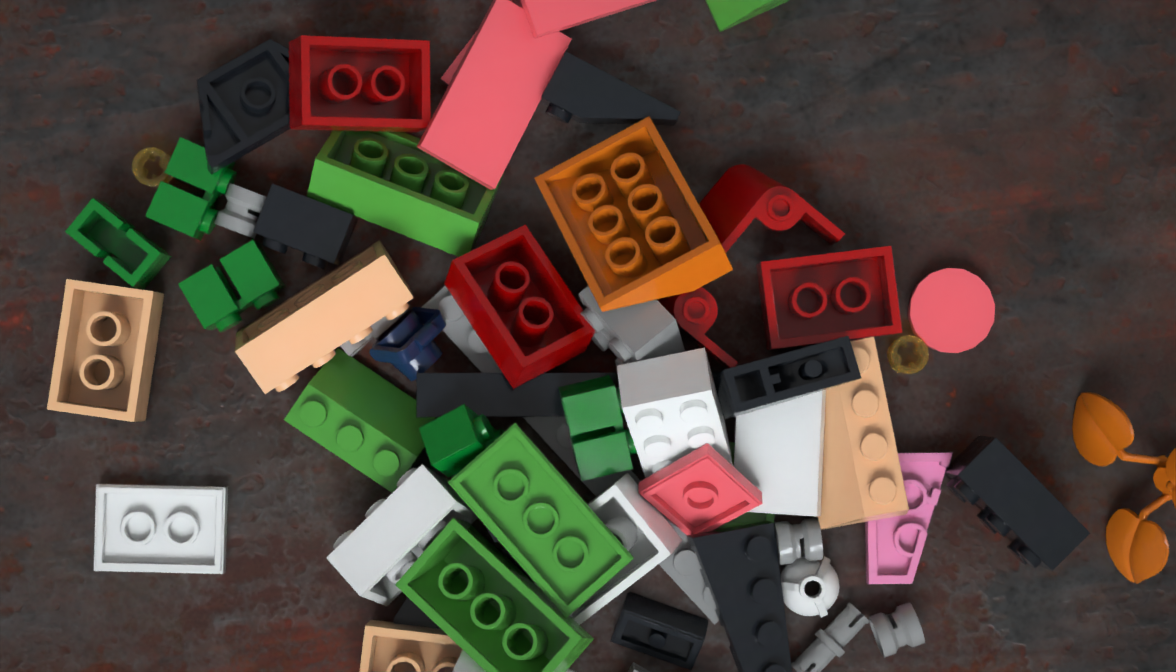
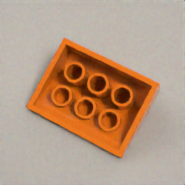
(632, 220)

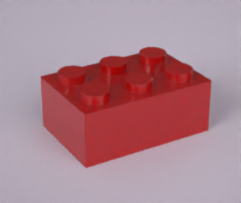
(359, 84)
(829, 297)
(519, 306)

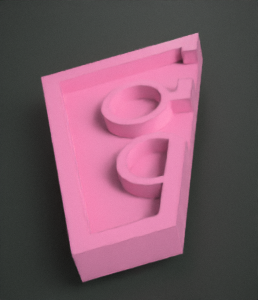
(898, 541)

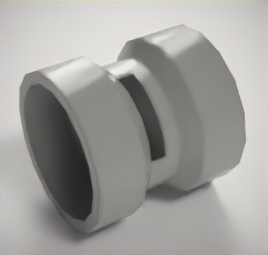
(241, 210)
(789, 544)
(896, 629)

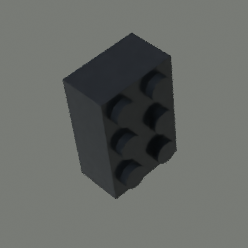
(1014, 503)

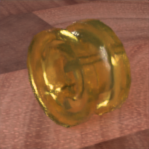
(141, 172)
(920, 350)

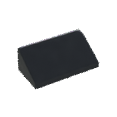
(660, 630)

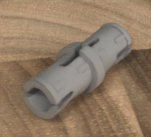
(831, 640)

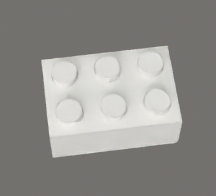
(672, 408)
(639, 529)
(397, 533)

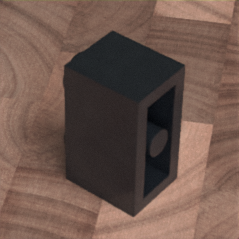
(304, 225)

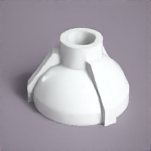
(793, 582)

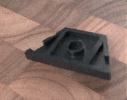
(244, 103)

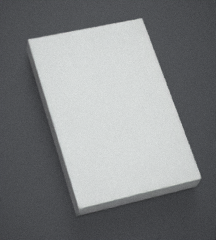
(783, 454)
(160, 528)

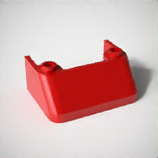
(730, 208)

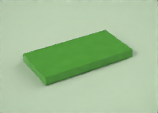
(541, 520)

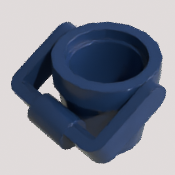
(409, 343)

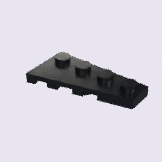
(747, 590)

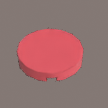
(951, 310)

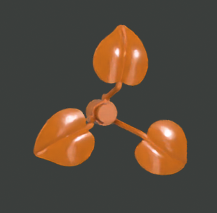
(1133, 542)

